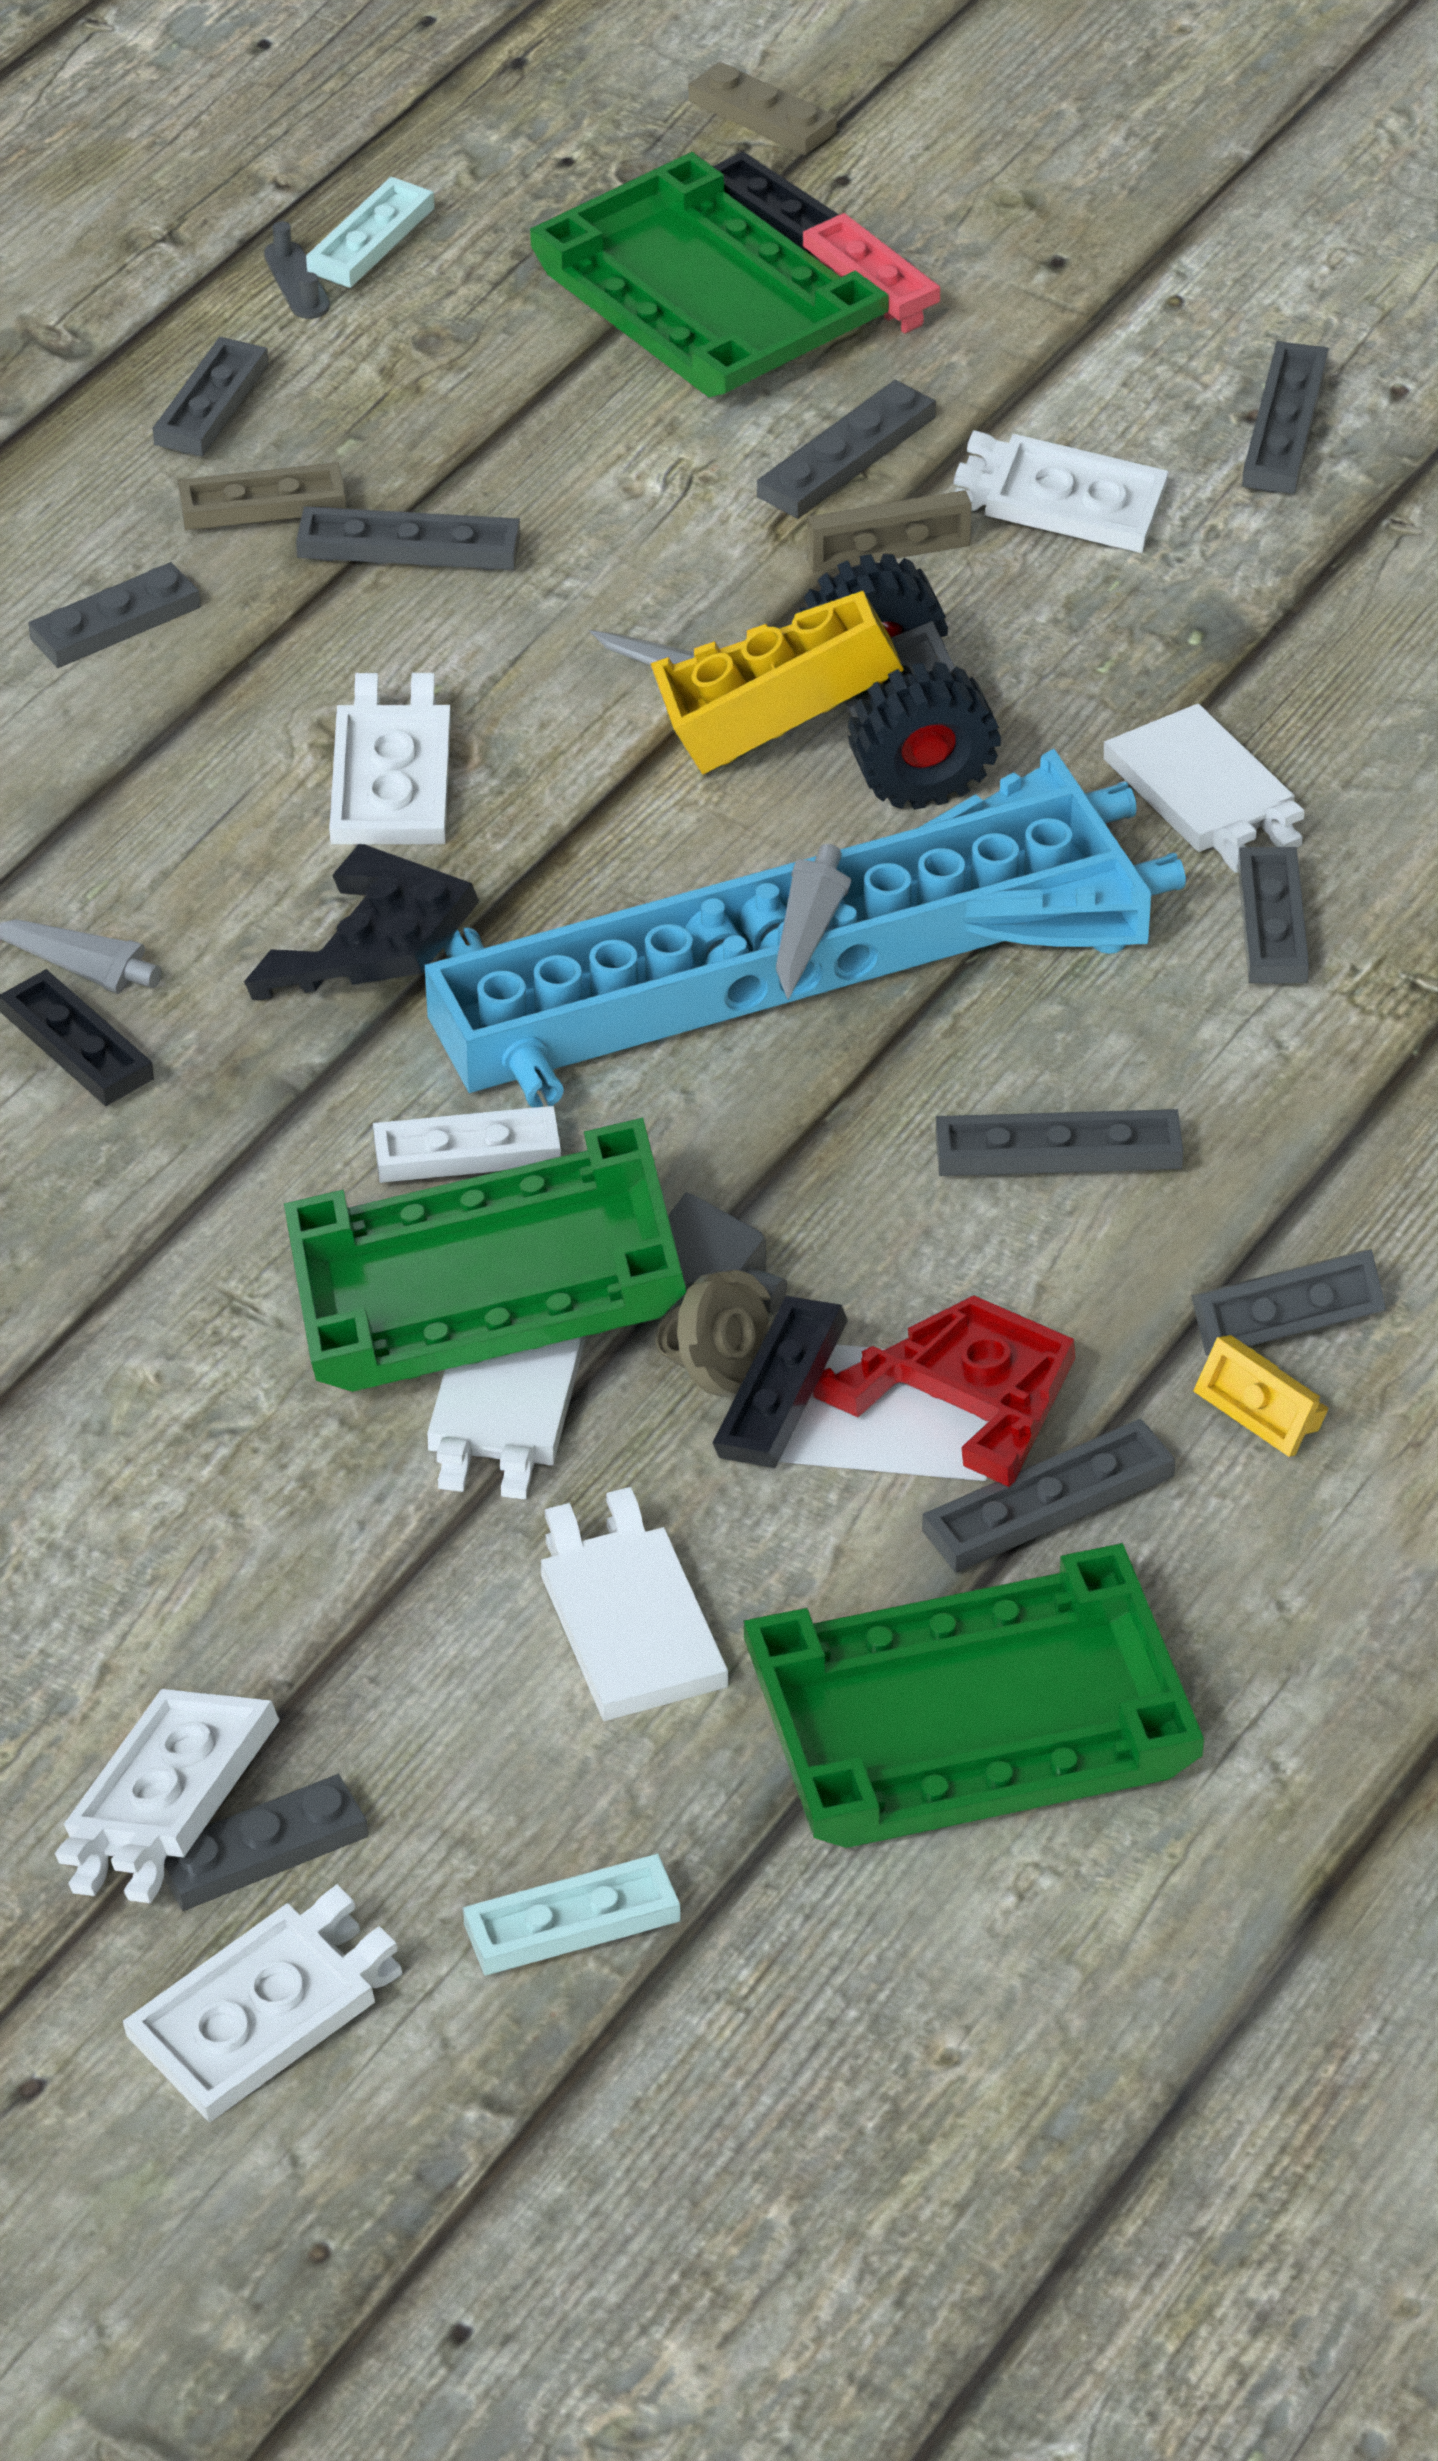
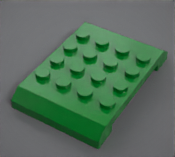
(700, 277)
(485, 1263)
(975, 1702)

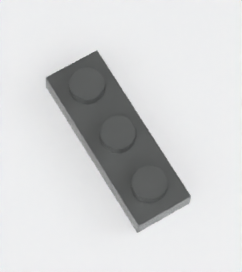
(210, 396)
(114, 614)
(1273, 915)
(1291, 1300)
(266, 1841)

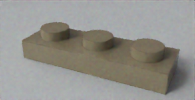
(762, 108)
(259, 495)
(889, 528)

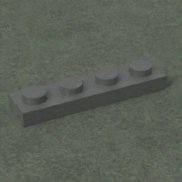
(1285, 417)
(846, 449)
(408, 538)
(1059, 1142)
(1048, 1495)

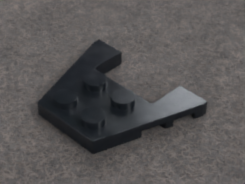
(389, 934)

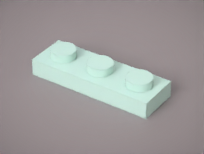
(370, 232)
(571, 1914)

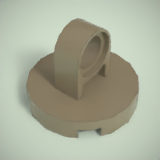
(717, 1330)

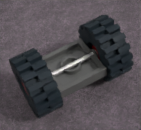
(924, 725)

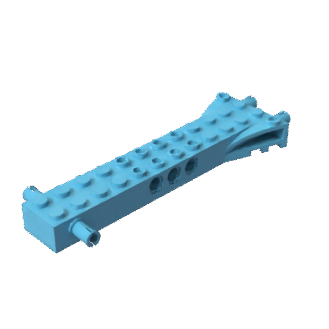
(986, 872)

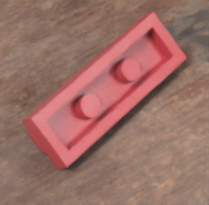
(850, 247)

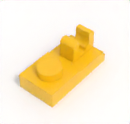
(1259, 1395)

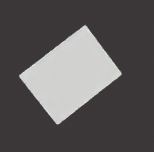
(897, 1434)

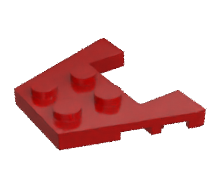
(977, 1361)

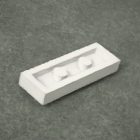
(465, 1143)

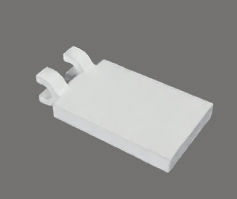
(1063, 489)
(390, 767)
(1205, 783)
(504, 1411)
(629, 1612)
(162, 1788)
(262, 2002)

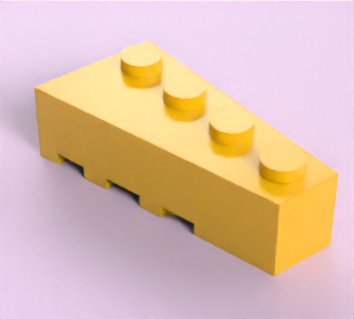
(774, 679)

